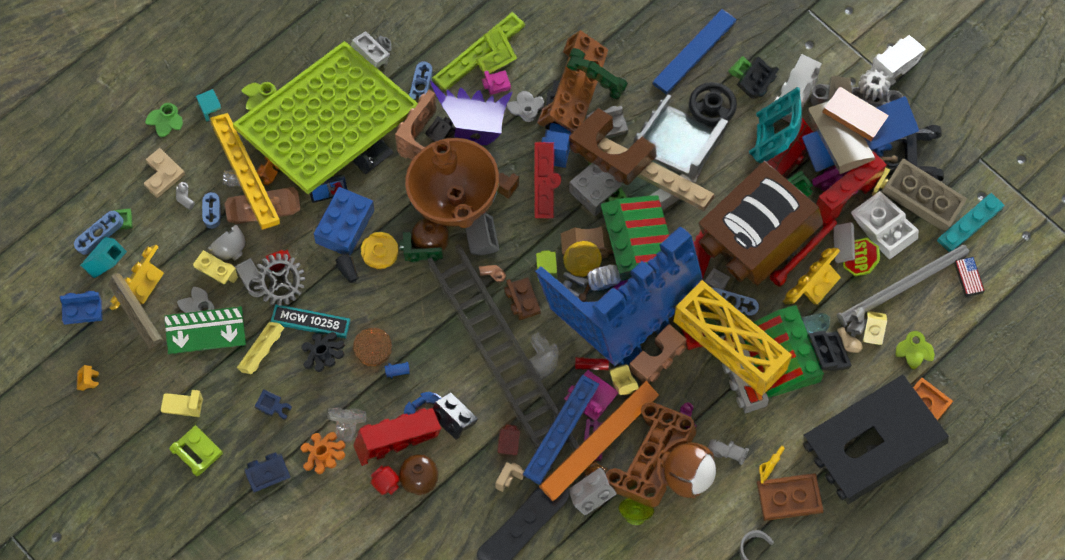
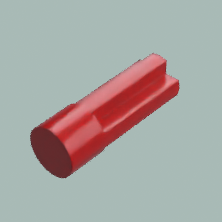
(592, 363)

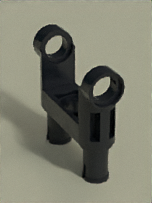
(910, 146)

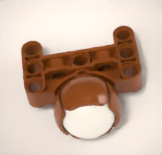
(676, 463)

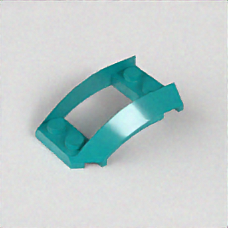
(767, 143)

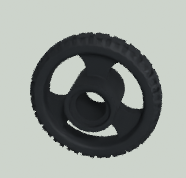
(712, 97)

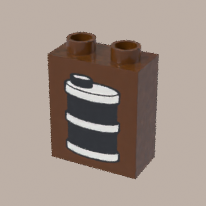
(759, 224)

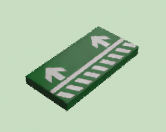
(205, 330)

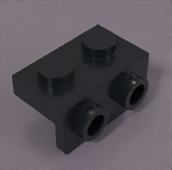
(757, 78)
(453, 415)

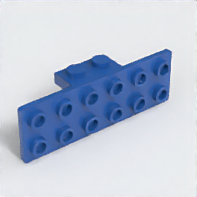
(898, 125)

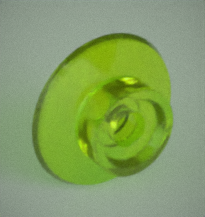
(635, 512)

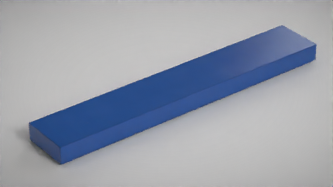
(694, 51)
(561, 429)

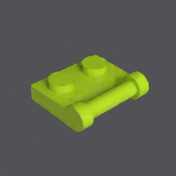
(201, 446)

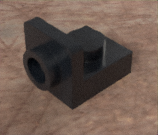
(440, 128)

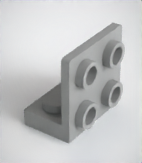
(593, 188)

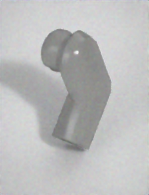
(182, 195)

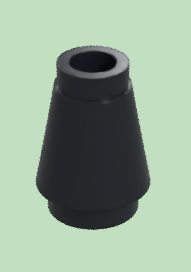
(347, 267)

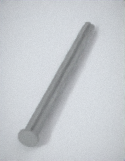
(905, 283)

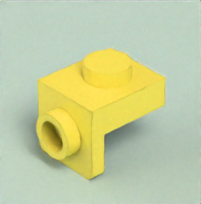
(623, 380)

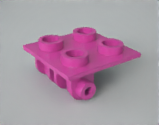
(601, 399)

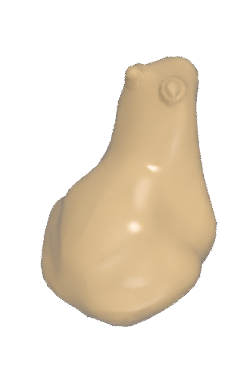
(850, 343)

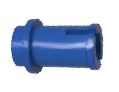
(397, 369)

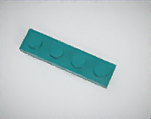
(971, 222)

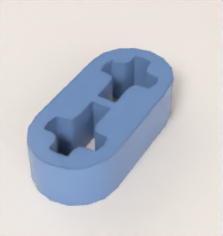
(216, 210)

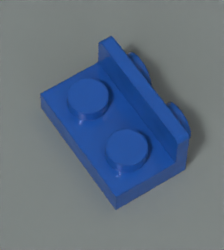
(81, 307)

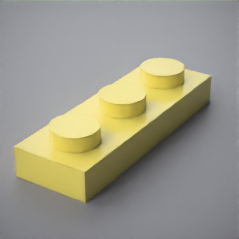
(260, 348)

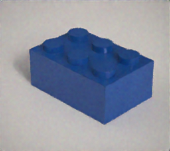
(344, 221)

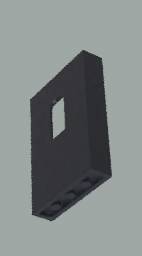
(900, 420)

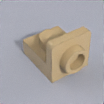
(505, 478)

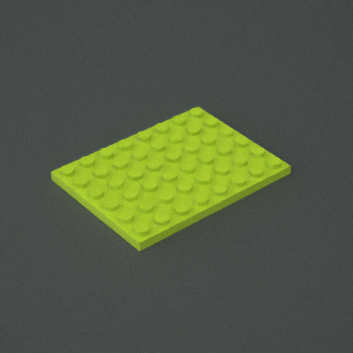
(325, 117)

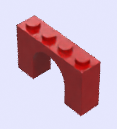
(862, 177)

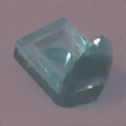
(816, 322)

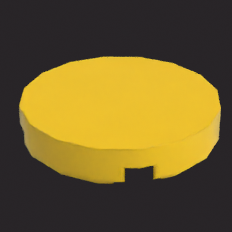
(379, 250)
(582, 258)

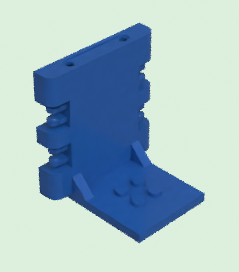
(643, 305)

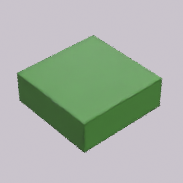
(126, 214)

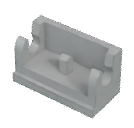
(370, 50)

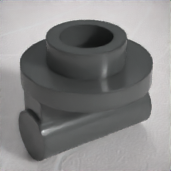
(384, 42)

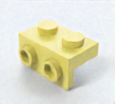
(215, 268)

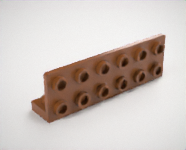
(574, 87)

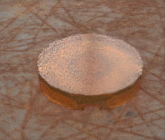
(372, 346)

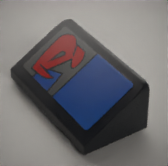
(328, 188)

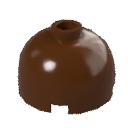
(429, 235)
(418, 474)

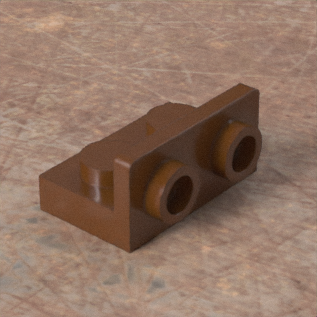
(523, 298)

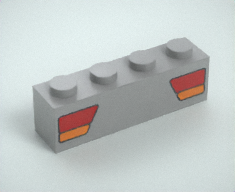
(747, 396)

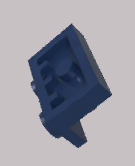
(266, 472)

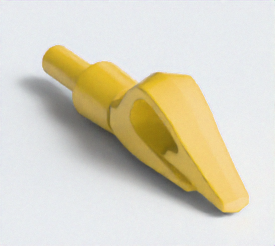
(766, 468)

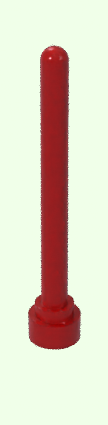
(779, 277)

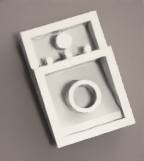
(885, 224)

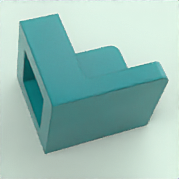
(208, 103)

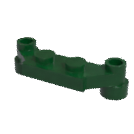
(594, 71)

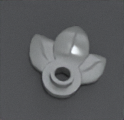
(526, 106)
(197, 302)

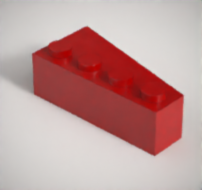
(395, 434)

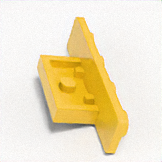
(143, 279)
(817, 281)

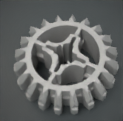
(273, 285)

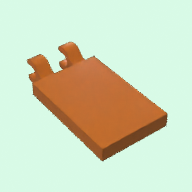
(933, 398)

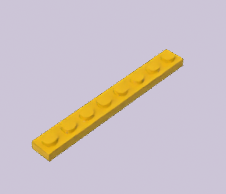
(245, 171)

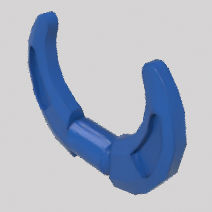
(427, 397)

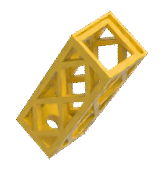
(739, 325)

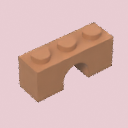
(648, 367)

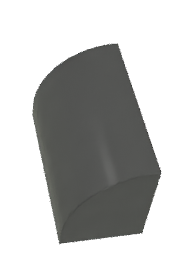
(482, 236)

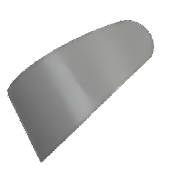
(751, 534)

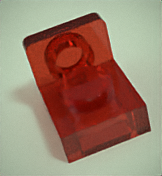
(509, 439)

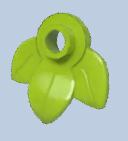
(257, 93)
(915, 352)

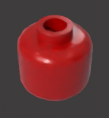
(385, 480)

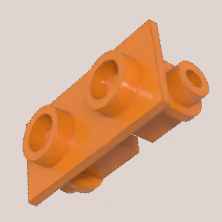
(266, 172)

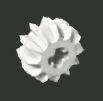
(874, 84)
(603, 277)

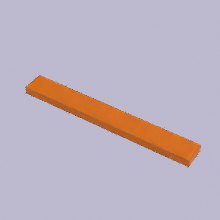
(598, 441)

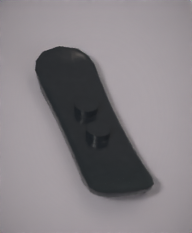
(522, 526)

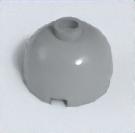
(228, 245)

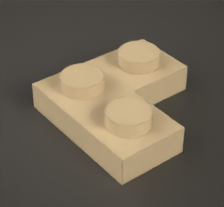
(166, 173)

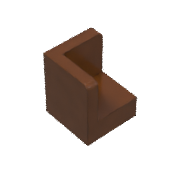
(507, 184)

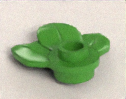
(165, 122)

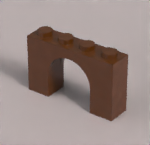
(622, 166)

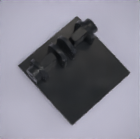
(373, 156)

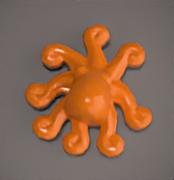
(323, 452)

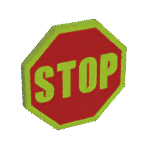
(866, 258)

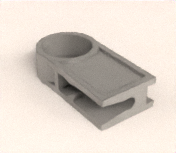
(246, 273)

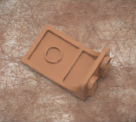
(413, 125)

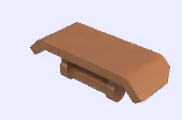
(284, 201)

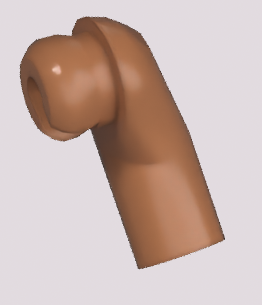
(494, 271)

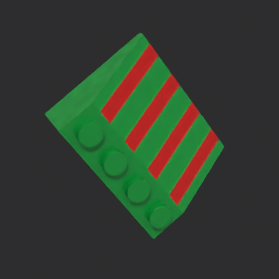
(635, 230)
(789, 331)

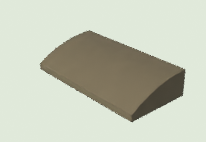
(843, 144)
(924, 195)
(135, 311)

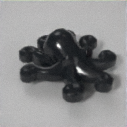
(323, 351)

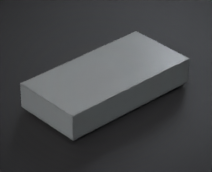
(844, 242)

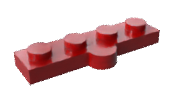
(545, 180)

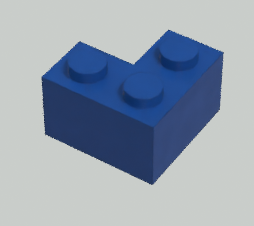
(560, 137)

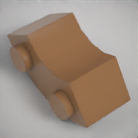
(598, 236)

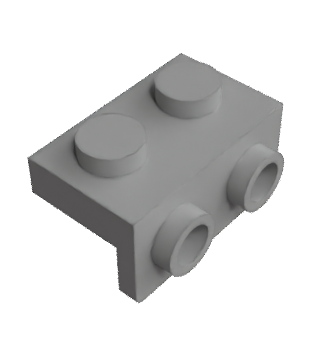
(591, 492)

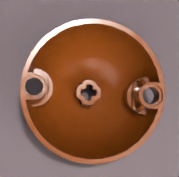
(468, 174)

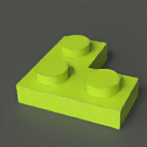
(500, 53)

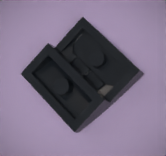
(829, 350)

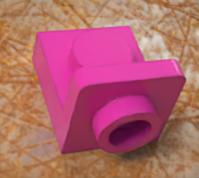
(496, 82)

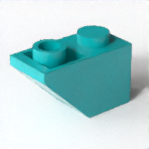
(103, 257)

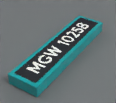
(310, 321)

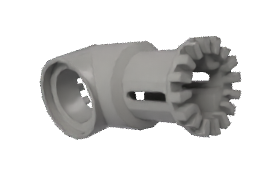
(733, 451)

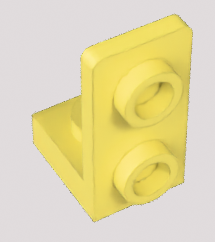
(183, 404)

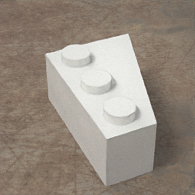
(898, 58)
(802, 76)

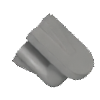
(580, 281)
(858, 322)

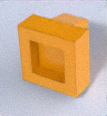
(84, 378)

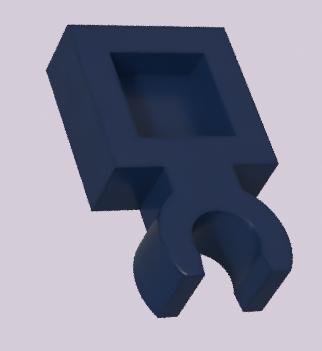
(270, 403)

